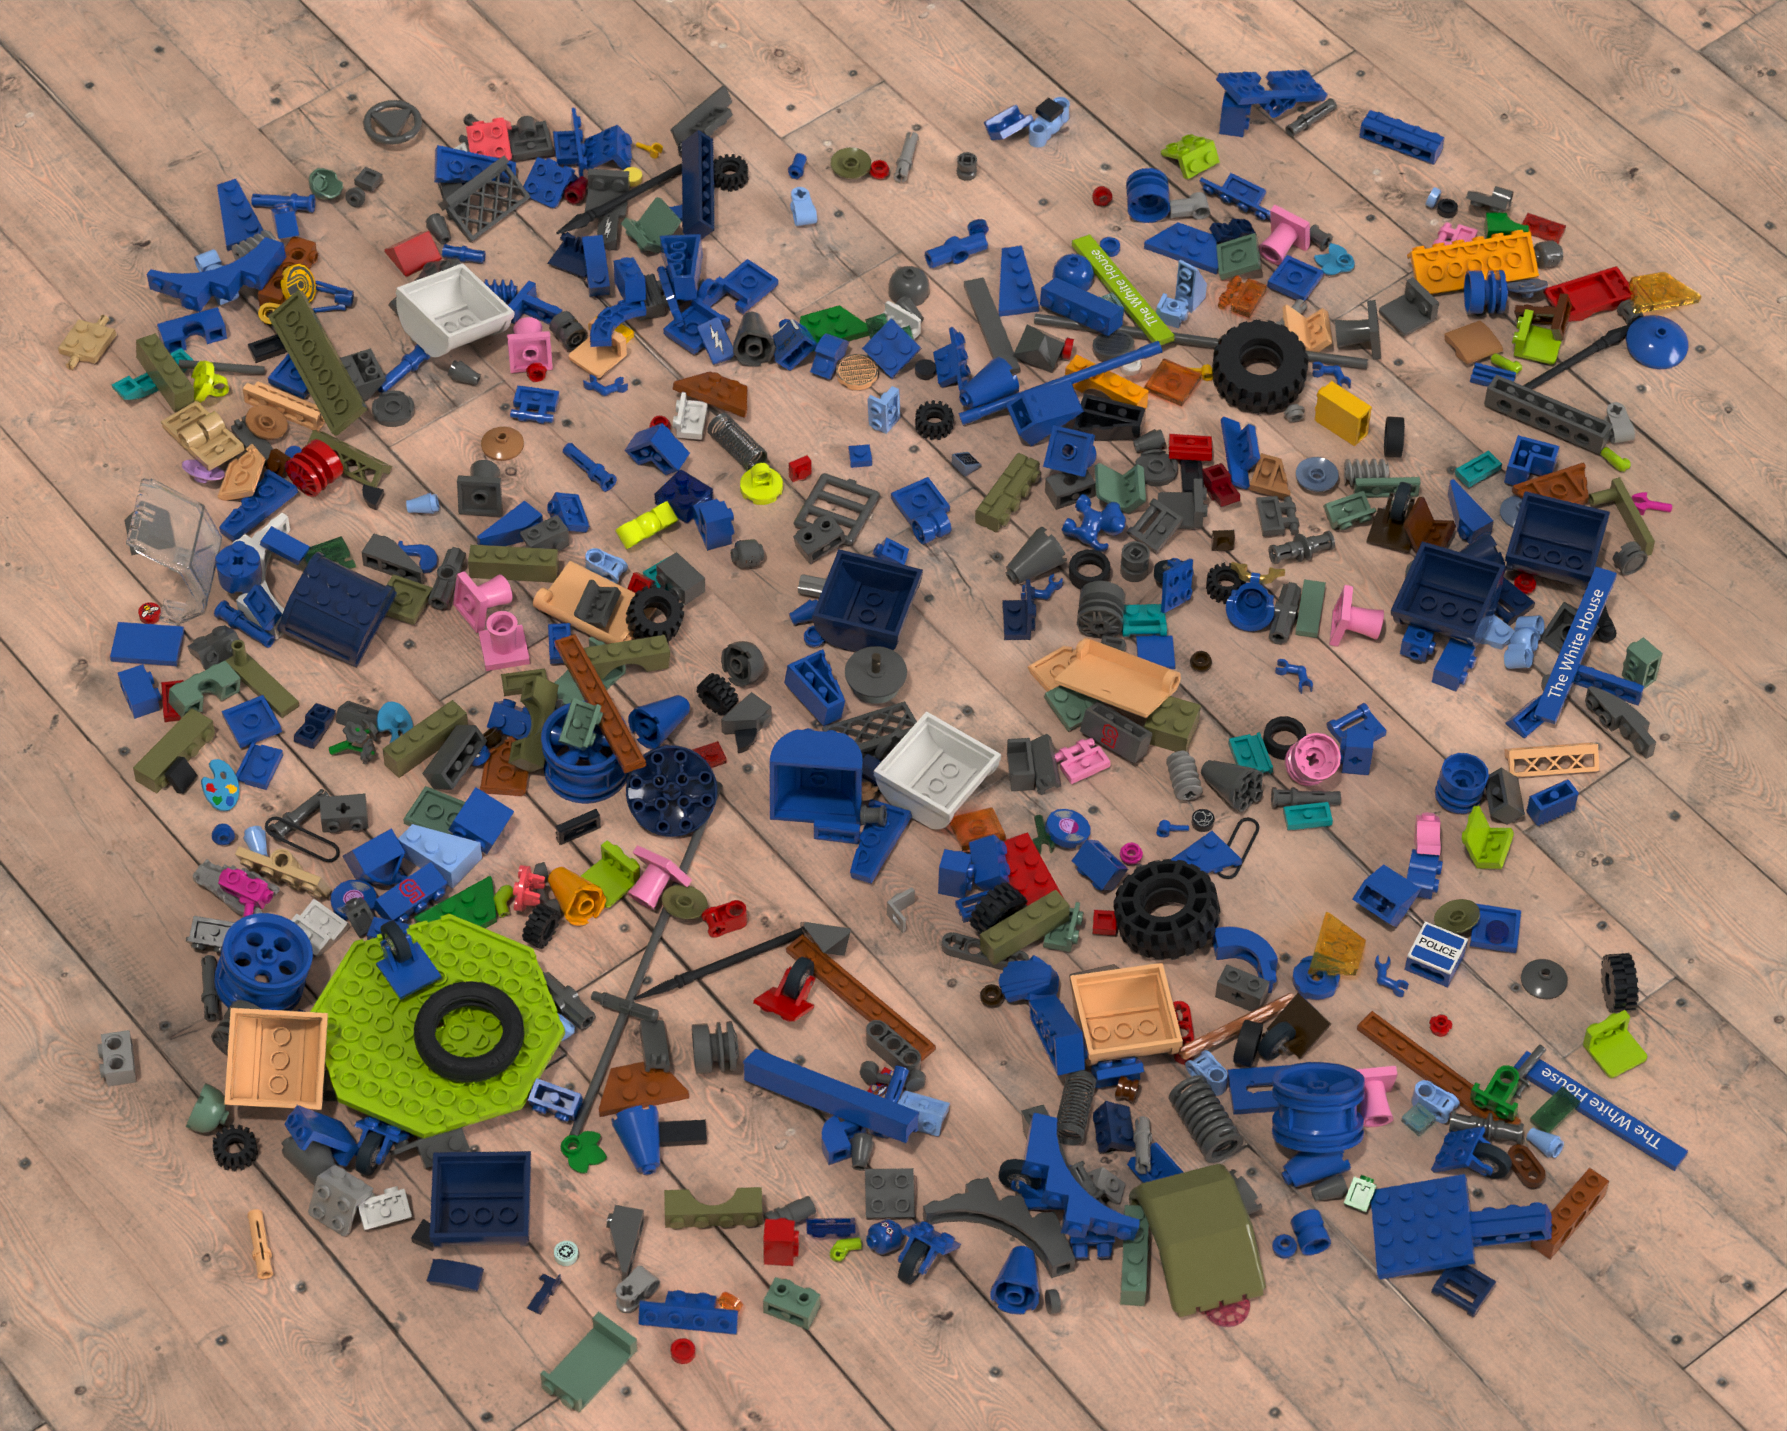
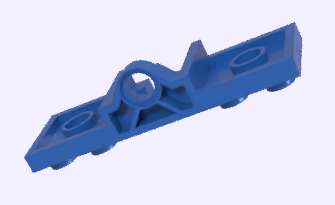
(1286, 87)
(746, 283)

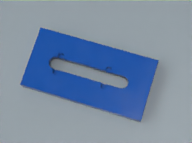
(1247, 1102)

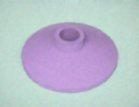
(200, 473)

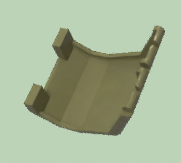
(1202, 1238)

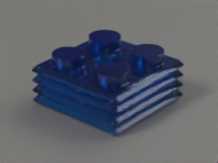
(682, 493)

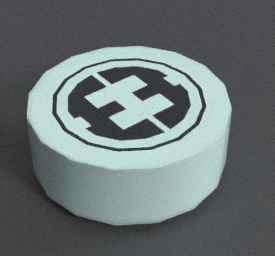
(566, 1253)

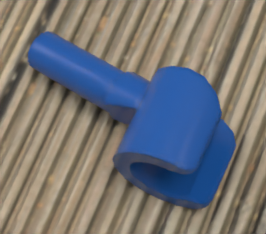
(1165, 827)

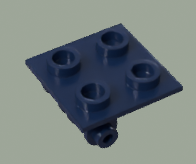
(570, 255)

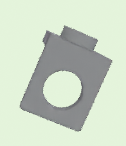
(898, 903)
(1110, 1183)

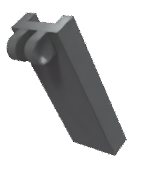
(245, 436)
(1044, 764)
(654, 1045)

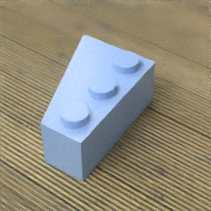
(448, 853)

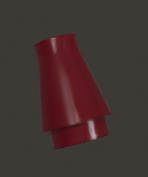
(575, 192)

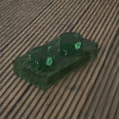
(1555, 1110)

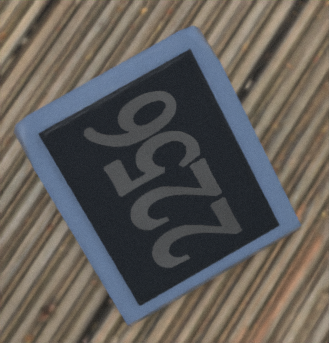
(965, 463)

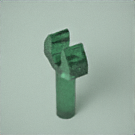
(1042, 837)

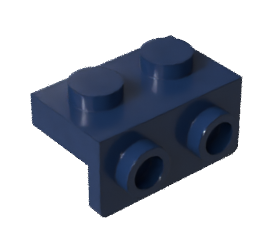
(1113, 1127)

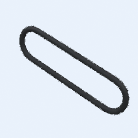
(305, 831)
(1248, 847)

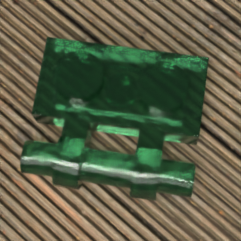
(334, 550)

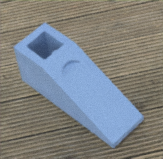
(1190, 286)

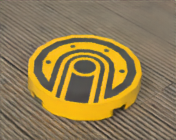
(298, 278)

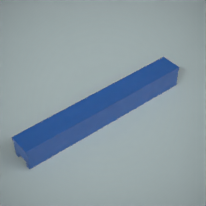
(830, 1095)

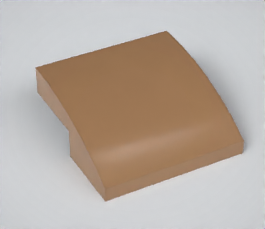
(1473, 342)

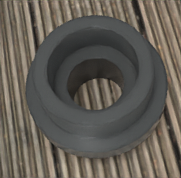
(359, 196)

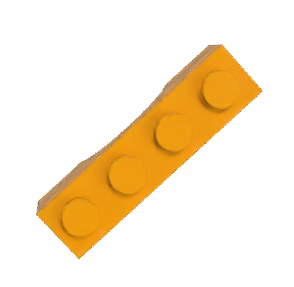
(1111, 384)

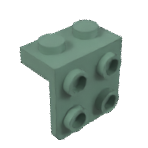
(655, 222)
(1124, 489)

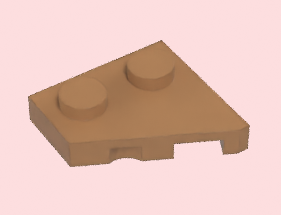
(1270, 477)

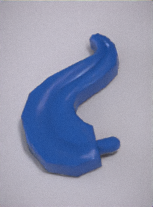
(427, 555)

